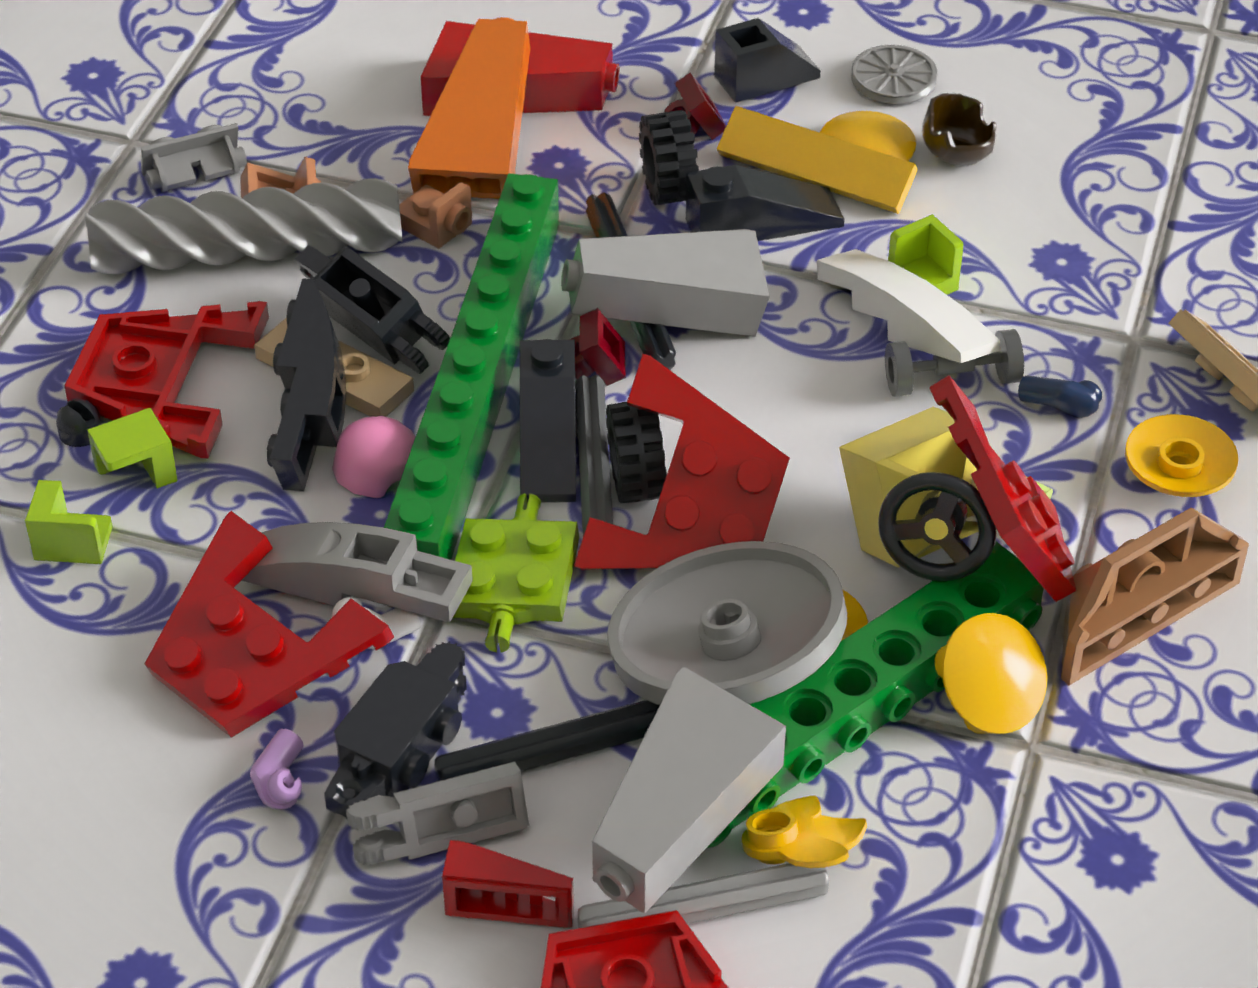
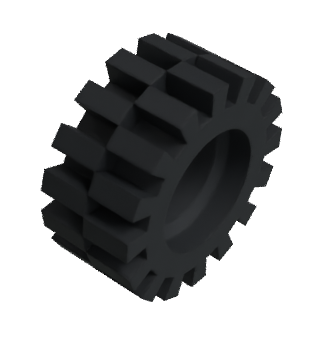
(667, 155)

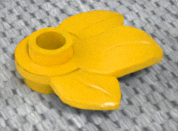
(801, 835)

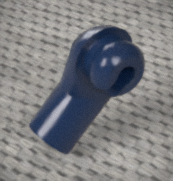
(1071, 397)

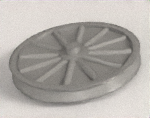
(894, 74)

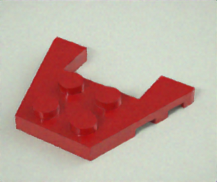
(143, 361)
(715, 488)
(1015, 503)
(236, 657)
(630, 954)

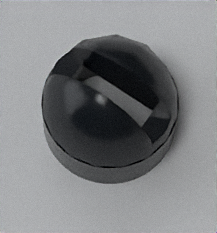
(72, 422)

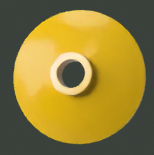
(1181, 455)

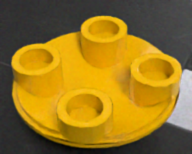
(873, 131)
(993, 673)

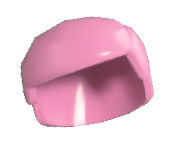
(372, 455)

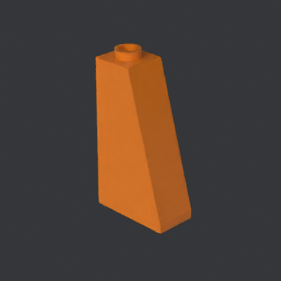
(478, 115)

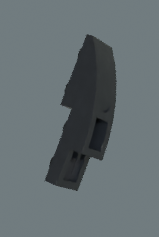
(313, 392)

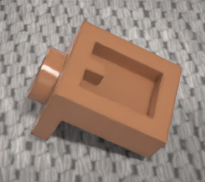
(437, 215)

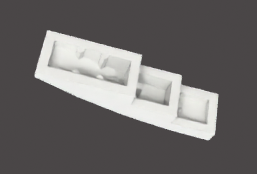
(911, 306)

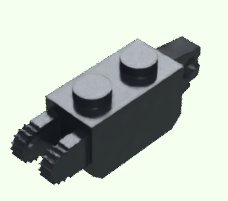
(372, 306)
(398, 728)

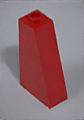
(561, 71)

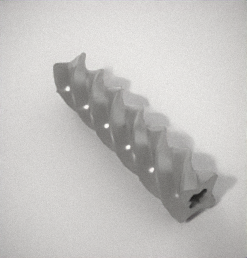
(225, 228)

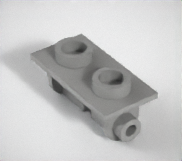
(170, 160)

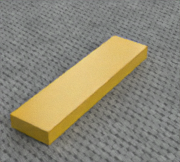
(817, 159)

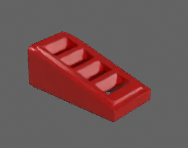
(503, 888)

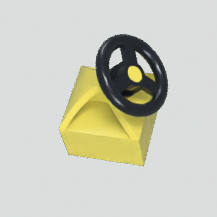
(917, 496)

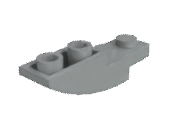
(364, 562)

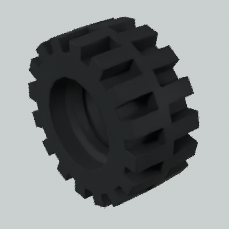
(635, 453)

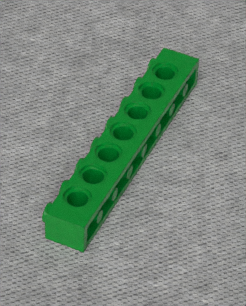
(885, 671)

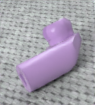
(272, 772)

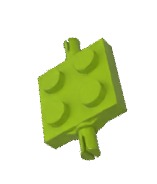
(517, 570)

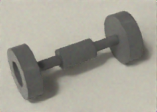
(901, 369)

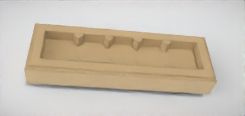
(1219, 357)
(370, 384)

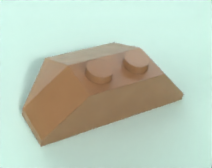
(1147, 589)

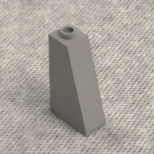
(672, 280)
(683, 788)

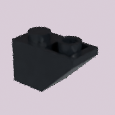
(759, 60)

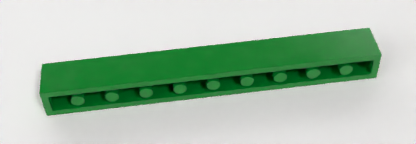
(477, 367)

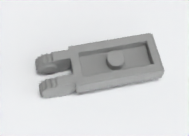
(431, 815)

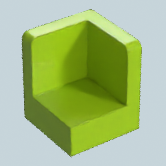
(929, 252)
(134, 440)
(64, 535)

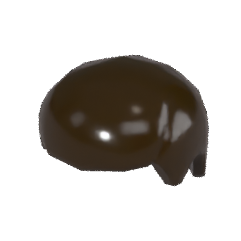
(957, 129)

